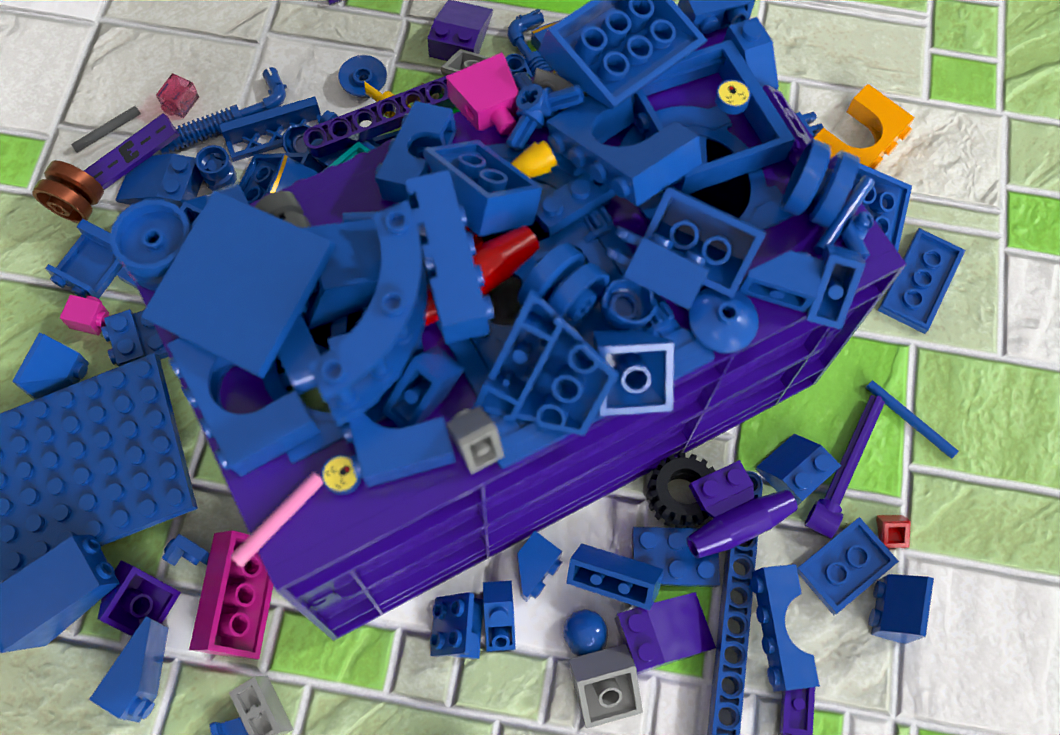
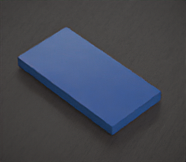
(923, 281)

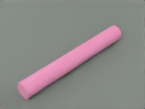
(277, 519)

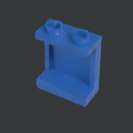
(89, 263)

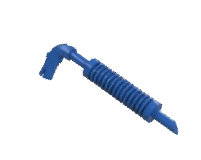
(516, 28)
(210, 125)

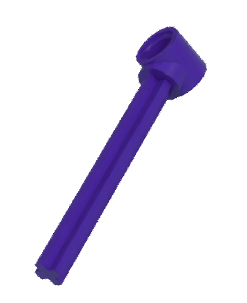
(826, 513)

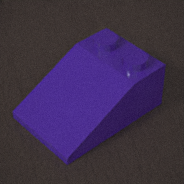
(457, 28)
(666, 633)

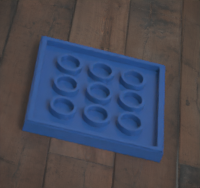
(239, 282)

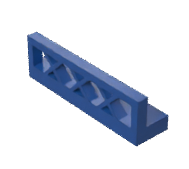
(269, 123)

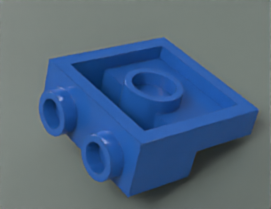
(131, 337)

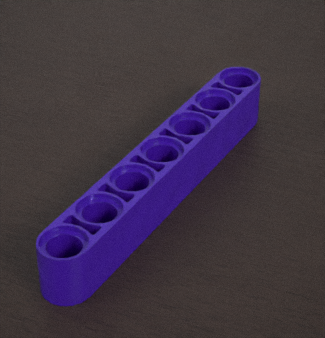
(373, 113)

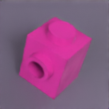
(84, 314)

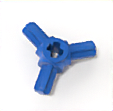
(537, 106)

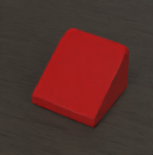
(894, 530)

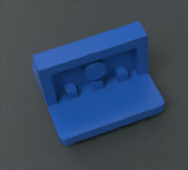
(457, 626)

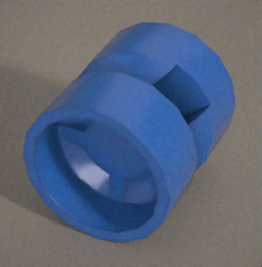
(215, 167)

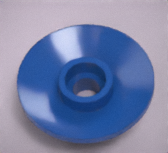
(362, 68)
(717, 331)

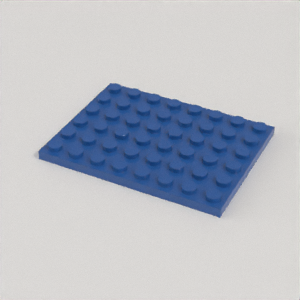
(90, 463)

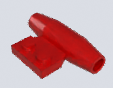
(497, 259)

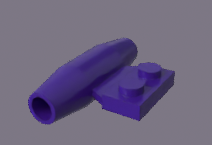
(736, 514)

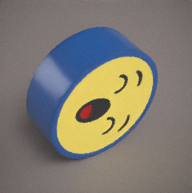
(732, 96)
(339, 475)

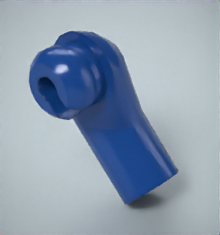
(856, 231)

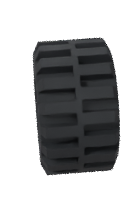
(660, 498)

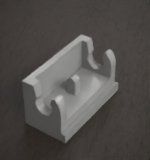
(260, 708)

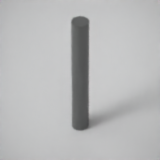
(105, 129)

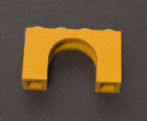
(884, 120)

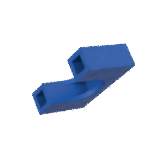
(632, 170)
(242, 439)
(395, 453)

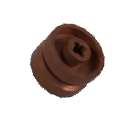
(68, 191)

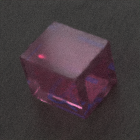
(177, 96)

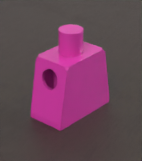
(485, 94)

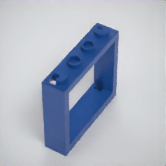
(760, 113)

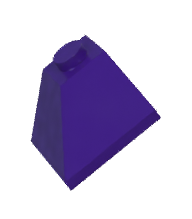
(135, 599)

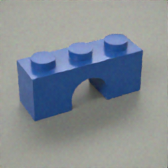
(420, 129)

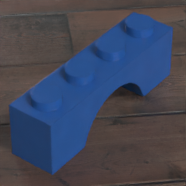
(788, 665)

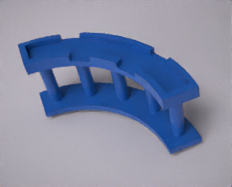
(388, 334)

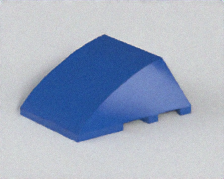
(547, 373)

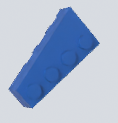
(448, 257)

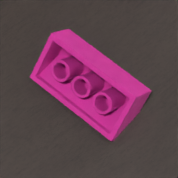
(232, 602)

